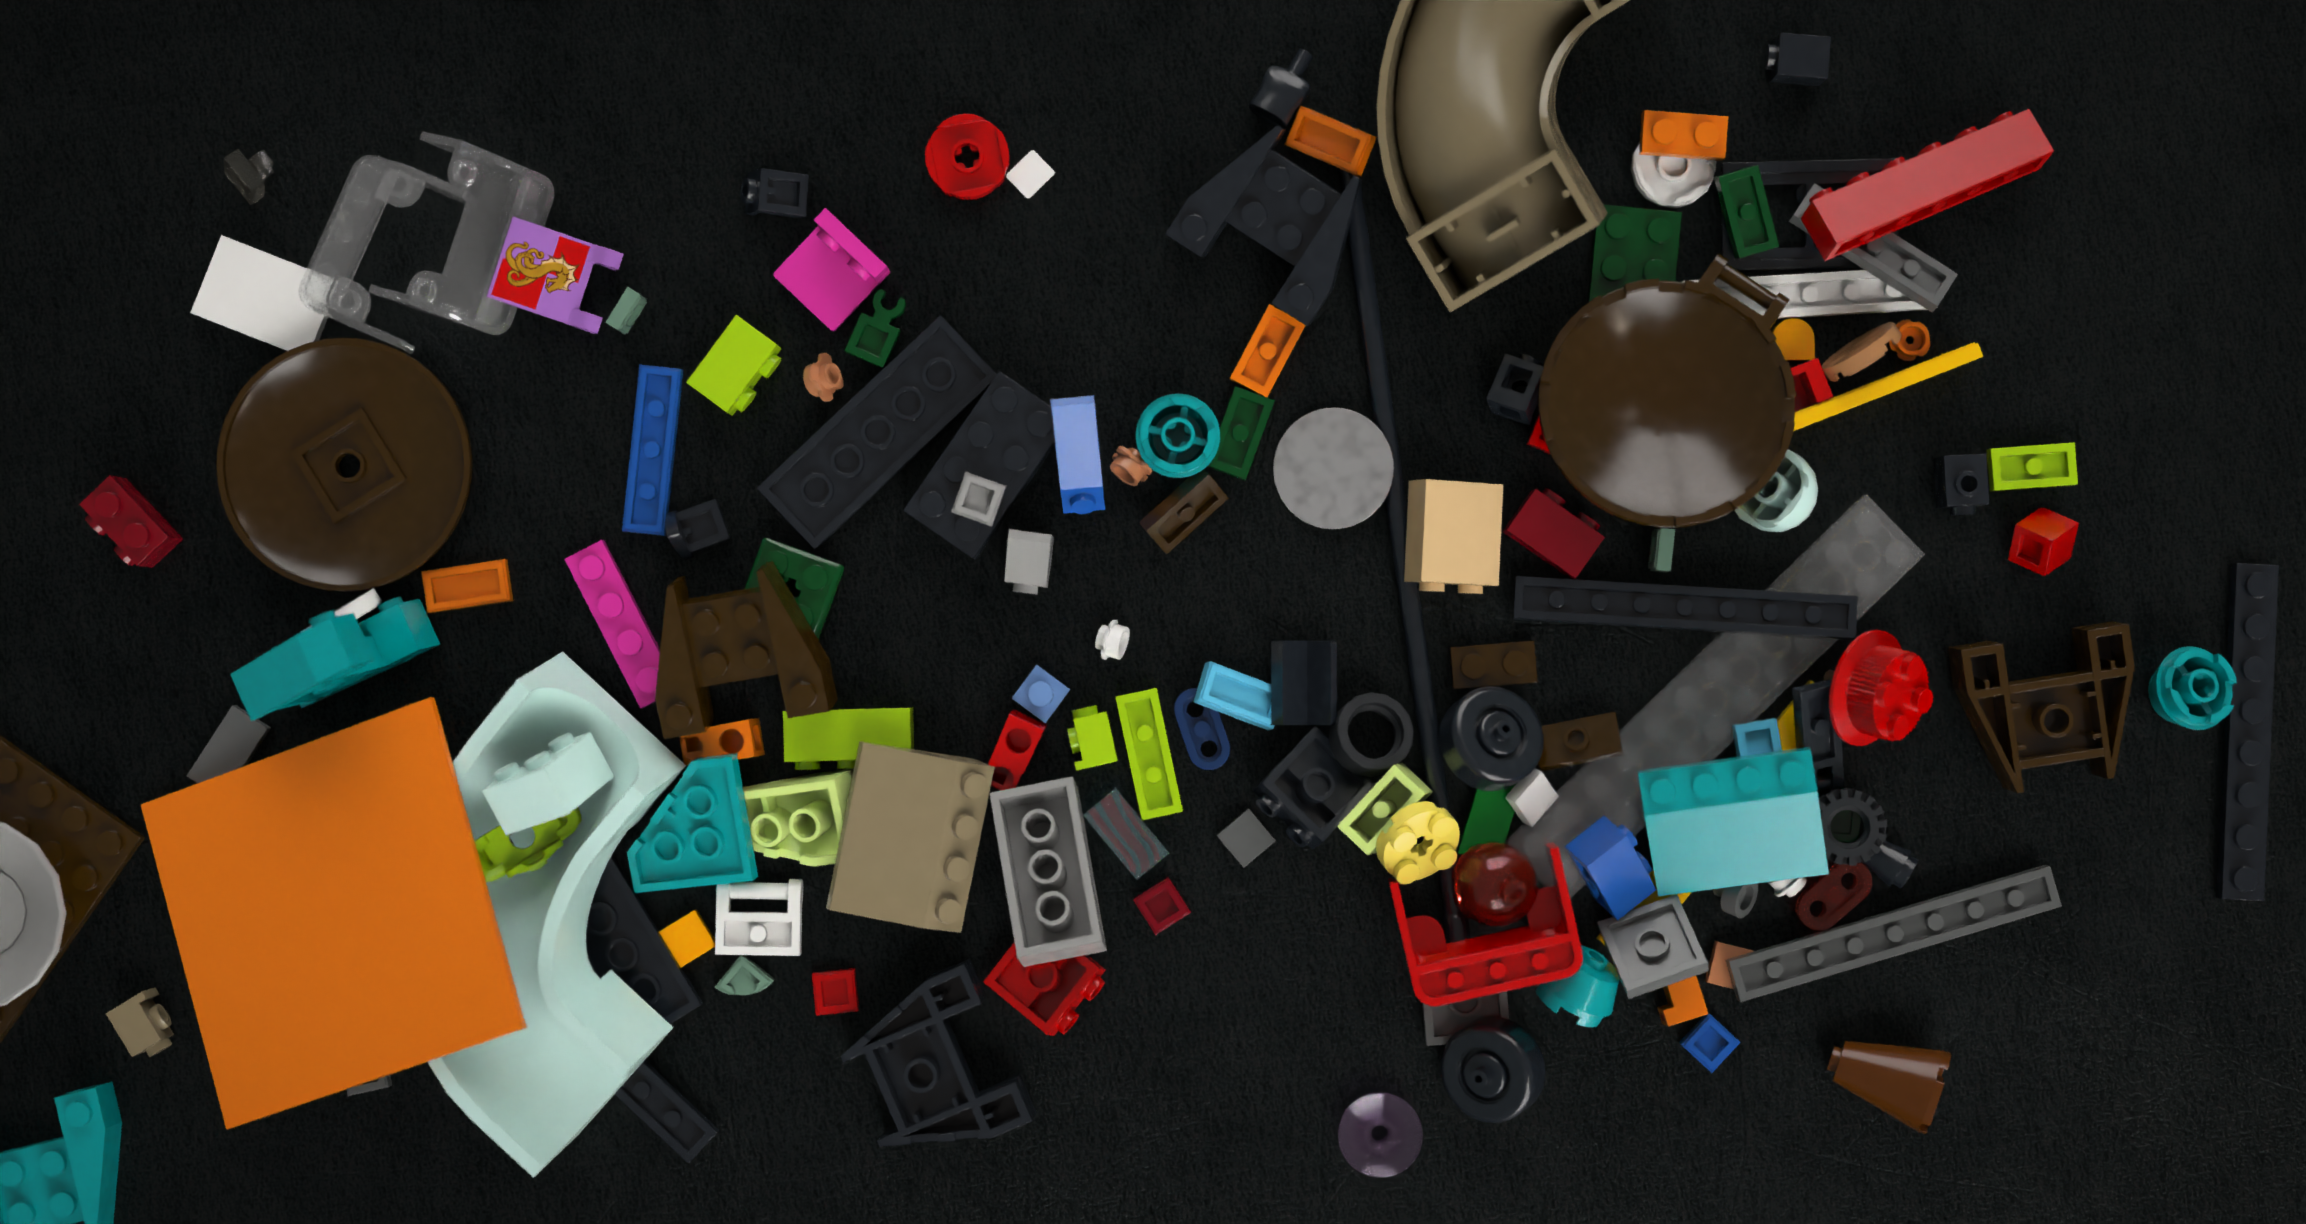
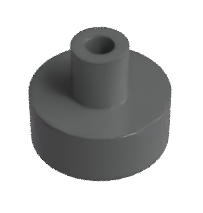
(1737, 899)

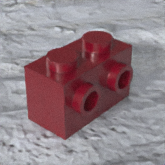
(130, 522)

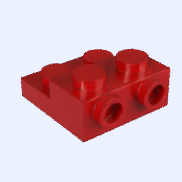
(1047, 990)

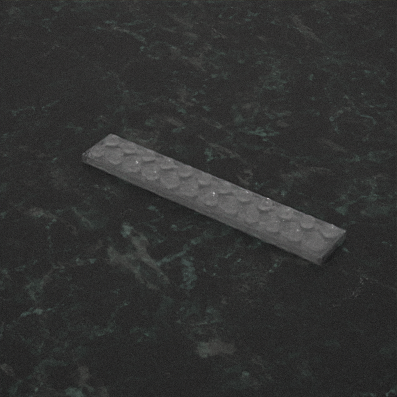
(1721, 688)

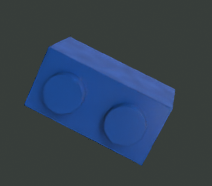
(1611, 866)

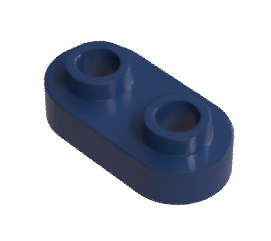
(1201, 729)

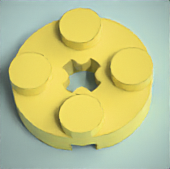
(1435, 851)

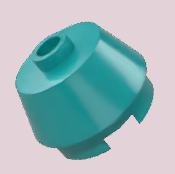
(1177, 435)
(2192, 688)
(1586, 993)

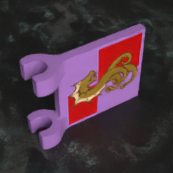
(548, 273)

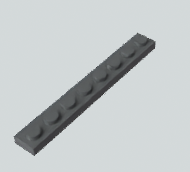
(1893, 933)

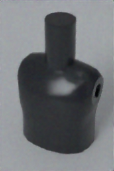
(1282, 91)

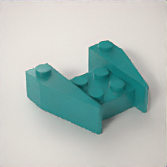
(334, 656)
(69, 1175)

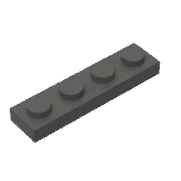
(1895, 263)

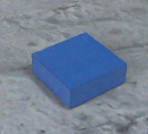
(1709, 1042)

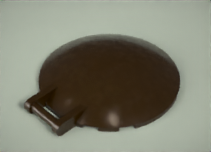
(1670, 398)

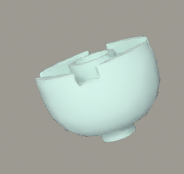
(1784, 499)

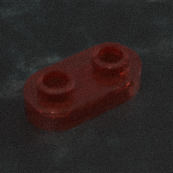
(1834, 897)

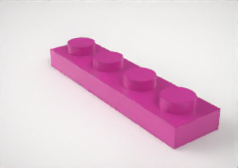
(618, 618)

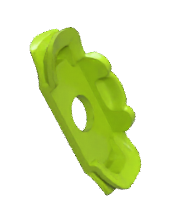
(502, 858)

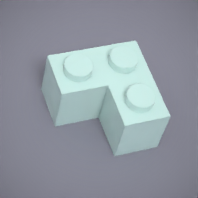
(547, 783)

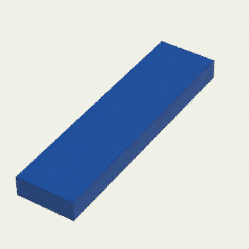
(652, 450)

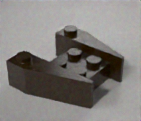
(734, 640)
(2051, 715)

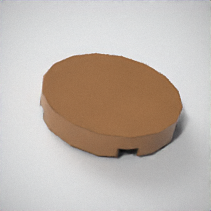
(1861, 351)

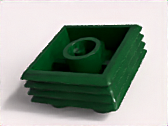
(813, 576)

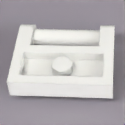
(759, 931)

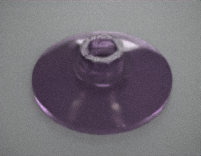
(1384, 1156)

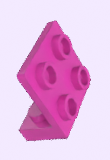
(831, 271)

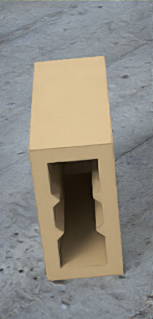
(1453, 535)

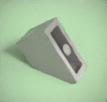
(1028, 560)

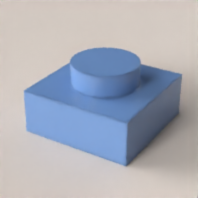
(1041, 693)

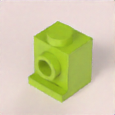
(1092, 738)

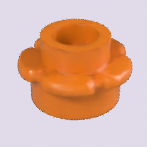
(1920, 344)

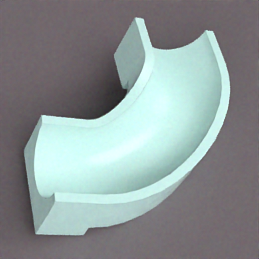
(582, 1031)

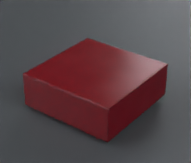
(1161, 905)

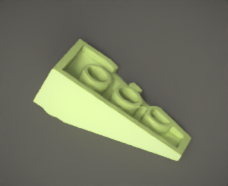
(799, 816)

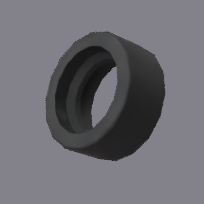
(1393, 714)

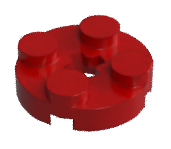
(947, 143)

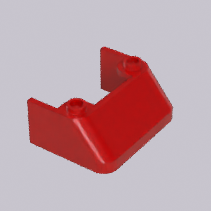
(1496, 961)

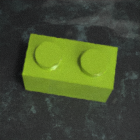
(735, 366)

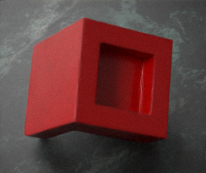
(1810, 384)
(2043, 541)

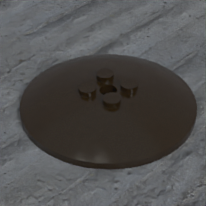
(285, 454)

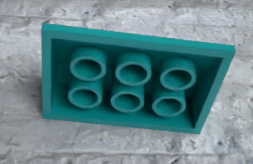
(1733, 821)

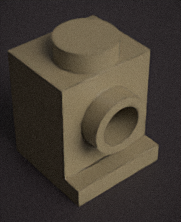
(142, 1024)

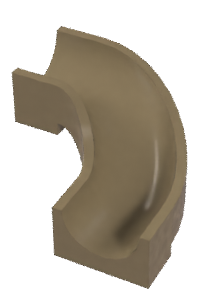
(1478, 138)

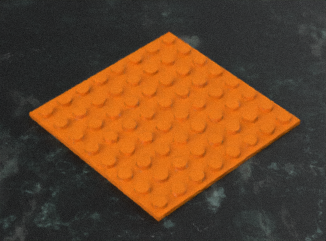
(332, 914)

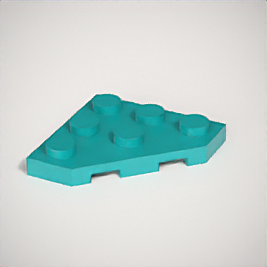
(697, 832)

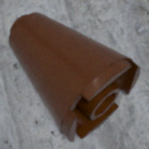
(1893, 1078)

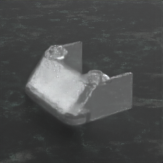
(503, 192)
(329, 275)

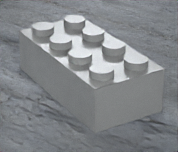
(1047, 872)

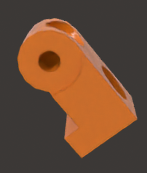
(730, 738)
(1684, 1002)

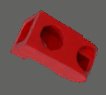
(1015, 749)

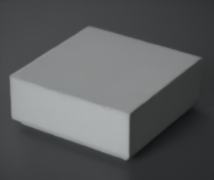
(978, 499)

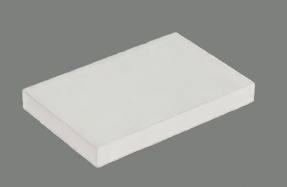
(257, 296)

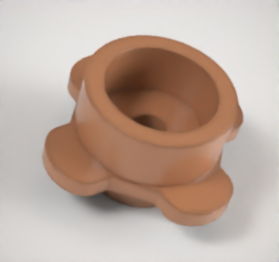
(823, 378)
(1129, 466)

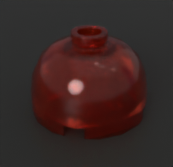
(1495, 884)

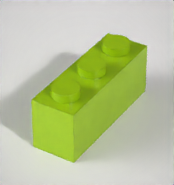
(838, 732)

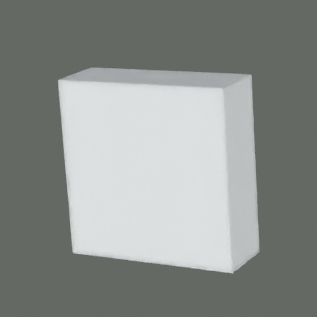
(1531, 797)

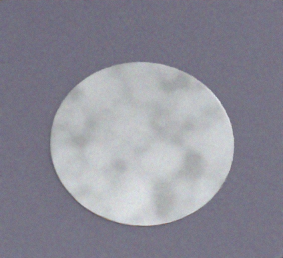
(1333, 468)

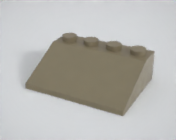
(910, 837)

